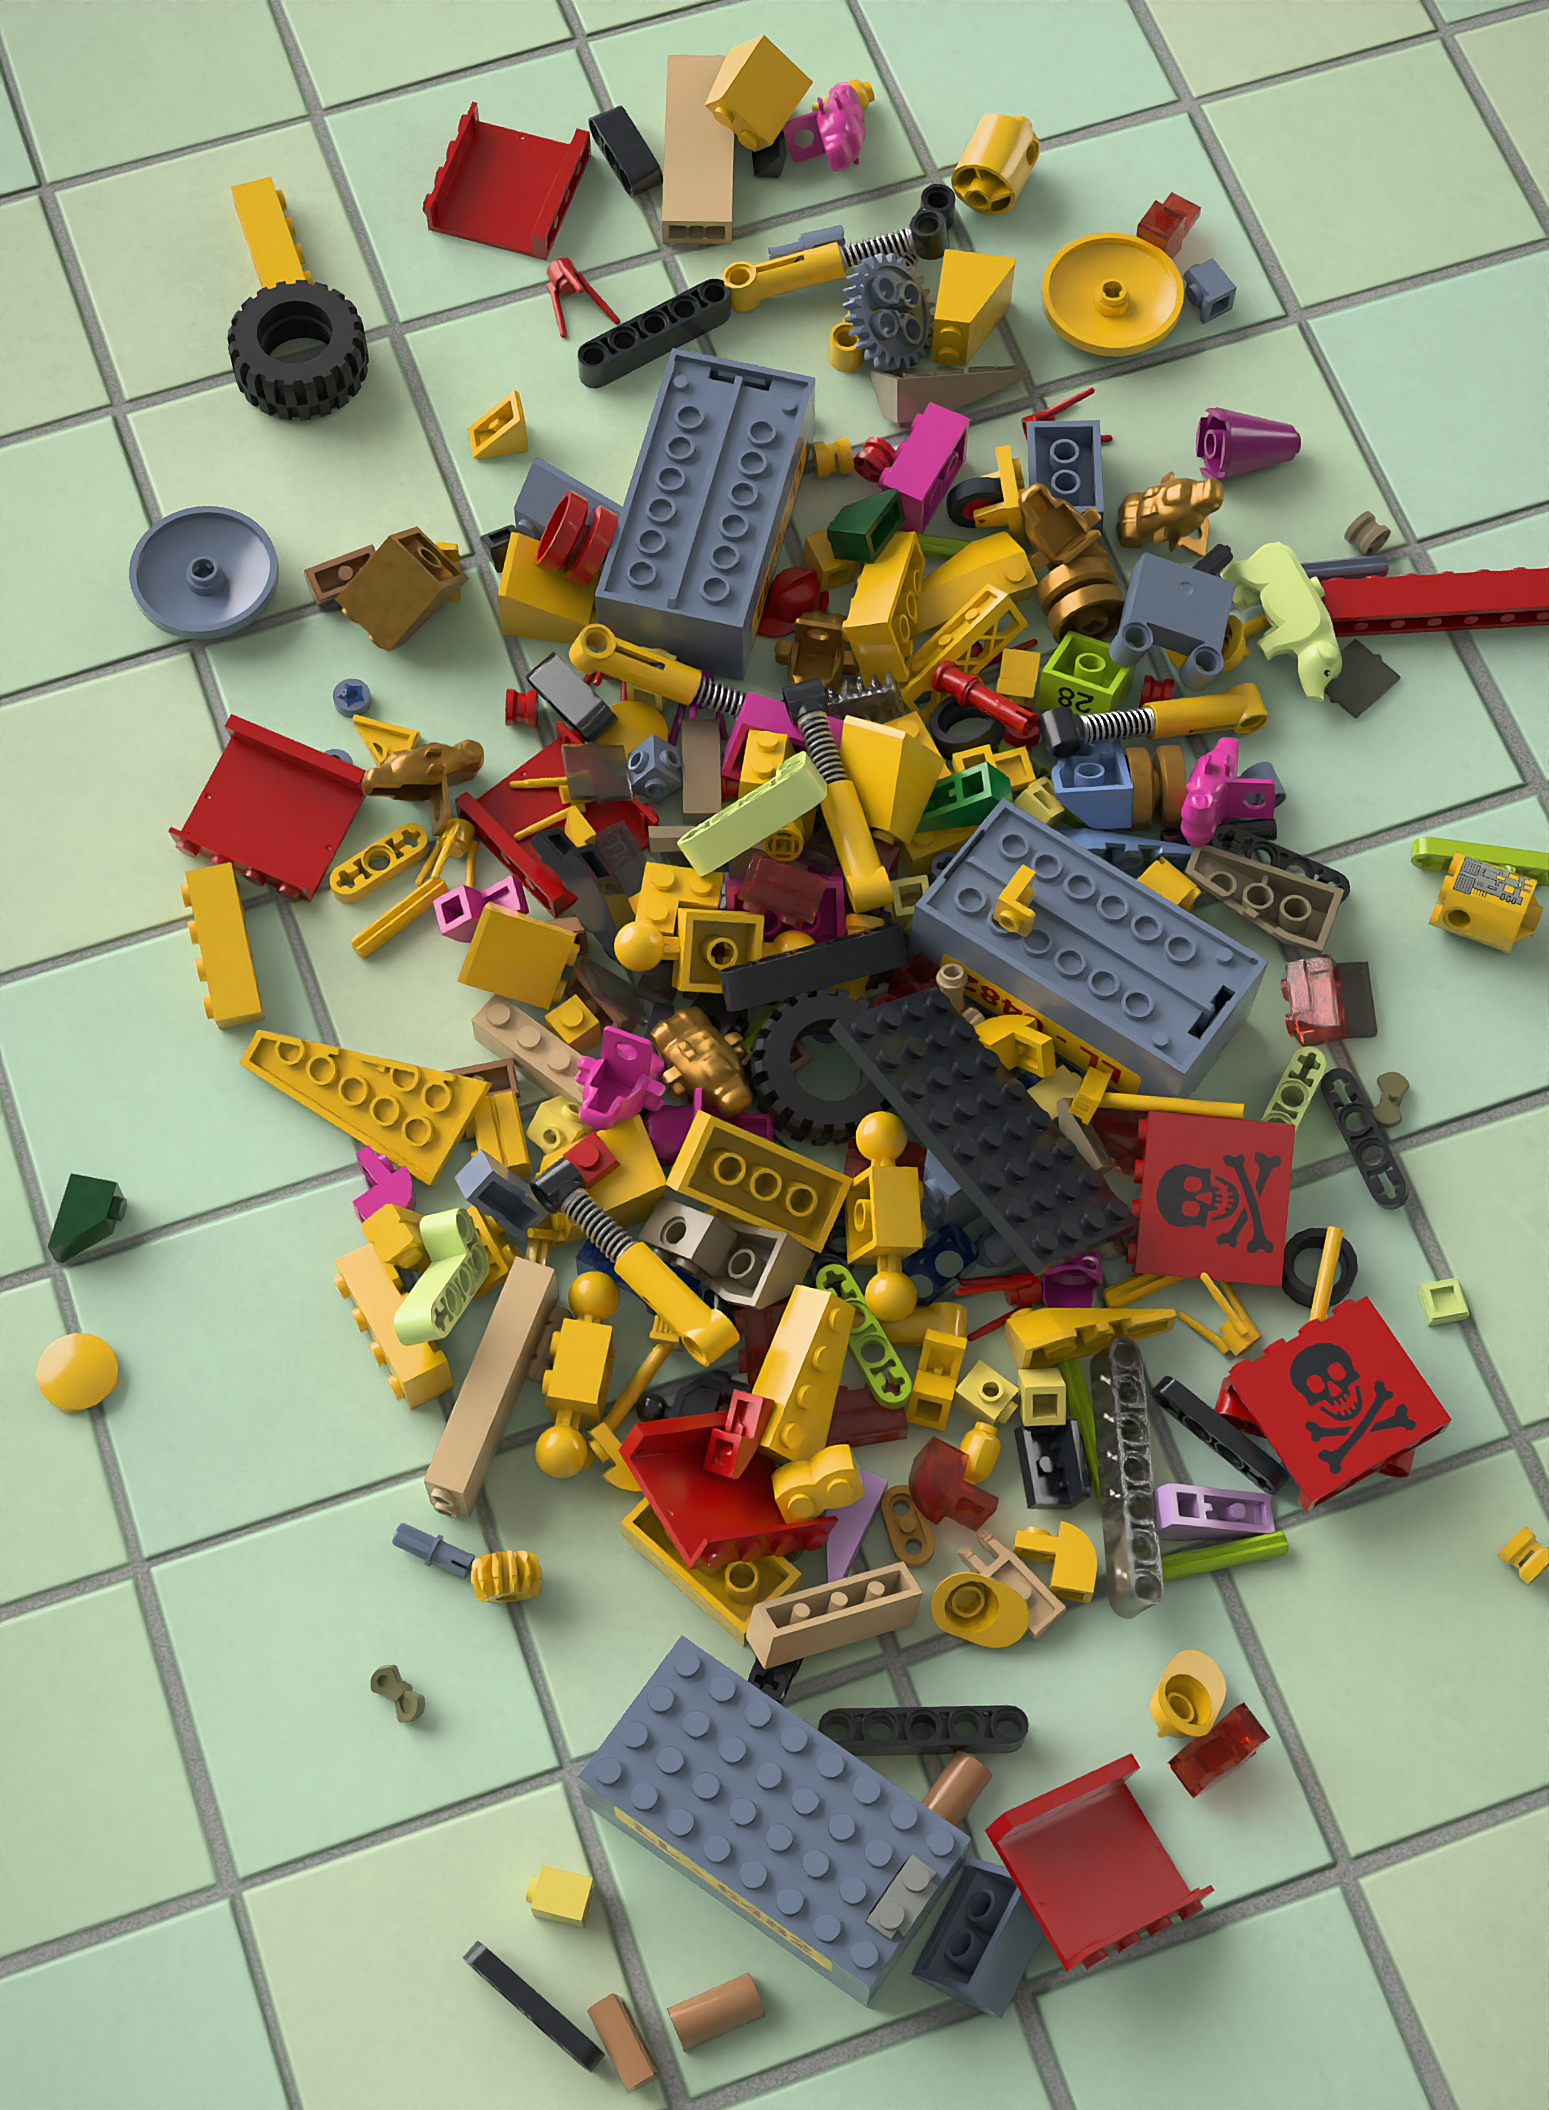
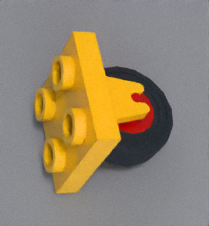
(991, 498)

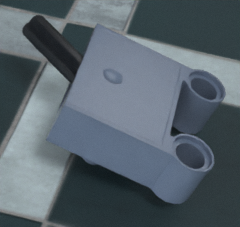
(1177, 611)

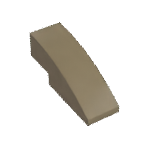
(701, 770)

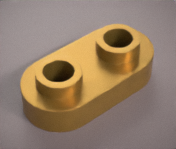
(906, 1528)

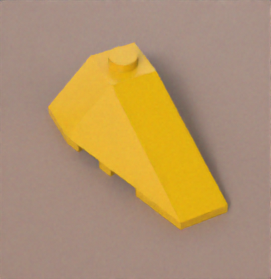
(955, 582)
(1058, 1334)

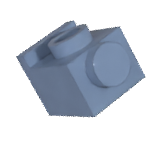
(1209, 290)

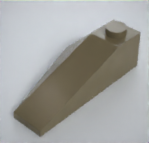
(910, 391)
(1278, 901)
(759, 1267)

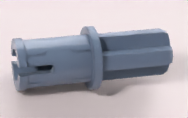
(433, 1550)

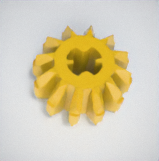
(506, 1576)

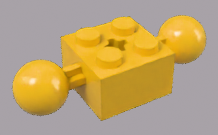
(641, 945)
(885, 1217)
(580, 1374)

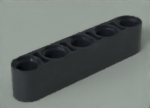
(654, 333)
(813, 967)
(942, 1721)

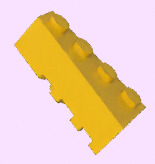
(886, 609)

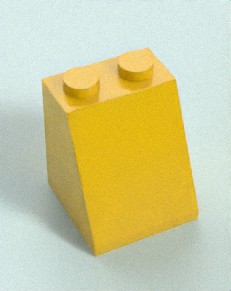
(757, 92)
(970, 303)
(540, 602)
(762, 757)
(891, 776)
(518, 957)
(630, 1189)

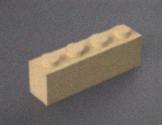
(534, 1049)
(833, 1614)

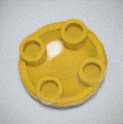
(635, 725)
(77, 1372)

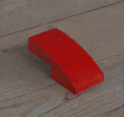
(734, 1446)

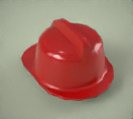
(790, 595)

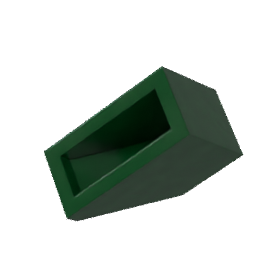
(866, 527)
(85, 1215)

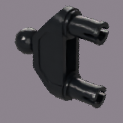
(696, 1398)

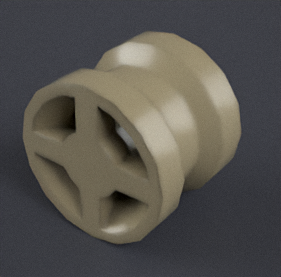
(1367, 534)

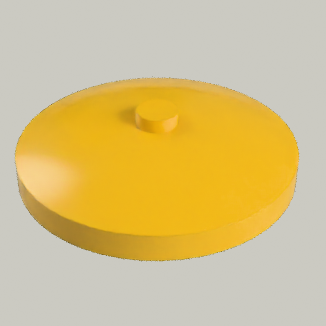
(1112, 294)

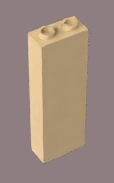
(696, 156)
(490, 1389)

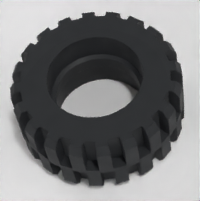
(290, 314)
(777, 1086)

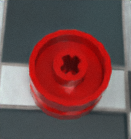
(576, 539)

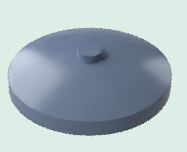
(204, 572)

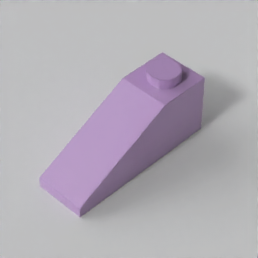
(1211, 1513)
(852, 1527)

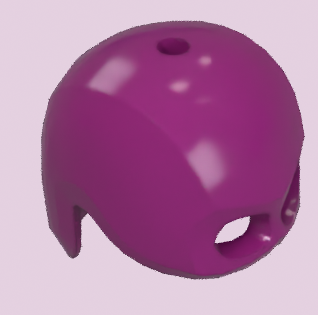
(1073, 1282)

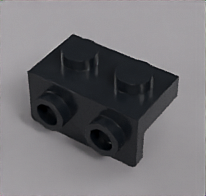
(1053, 1465)

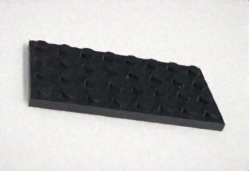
(985, 1129)

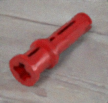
(970, 691)

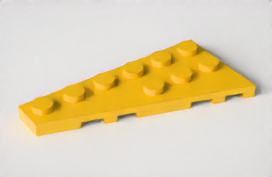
(390, 1105)

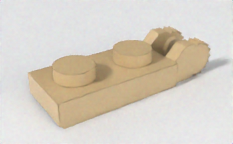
(1010, 1570)

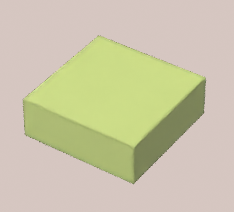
(1443, 1301)

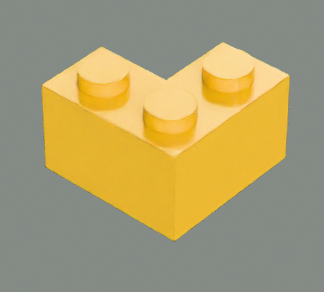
(675, 887)

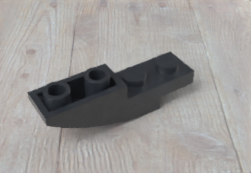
(585, 873)

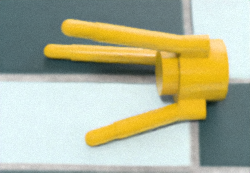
(560, 782)
(453, 842)
(1238, 1331)

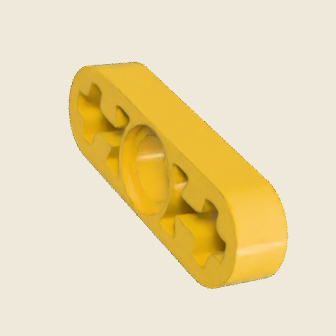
(383, 847)

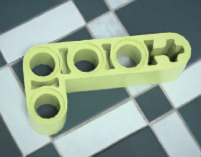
(755, 816)
(1295, 1089)
(449, 1281)

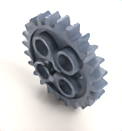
(886, 335)

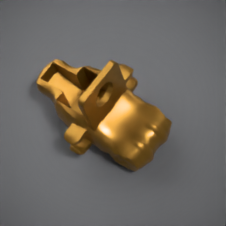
(1170, 514)
(1058, 529)
(817, 650)
(426, 776)
(702, 1060)

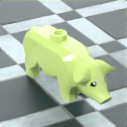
(1294, 612)

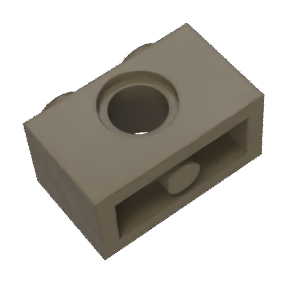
(687, 1237)

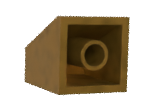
(400, 588)

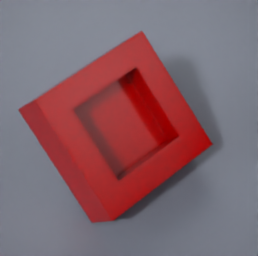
(592, 1159)

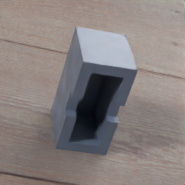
(500, 1194)

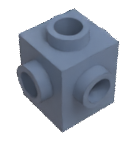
(655, 769)

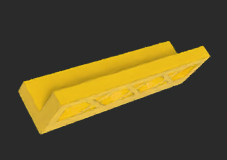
(954, 643)

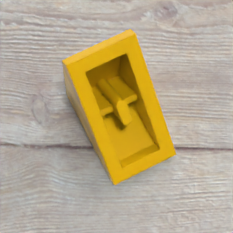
(500, 430)

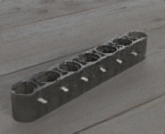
(1126, 1478)

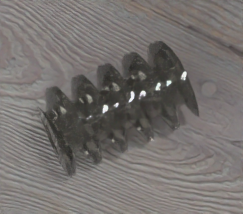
(866, 700)

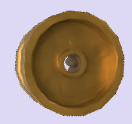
(1082, 599)
(1157, 786)

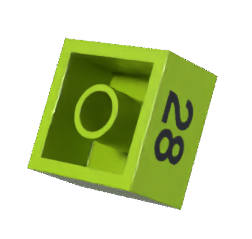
(1084, 677)

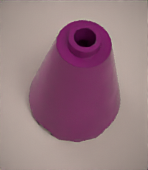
(1242, 443)

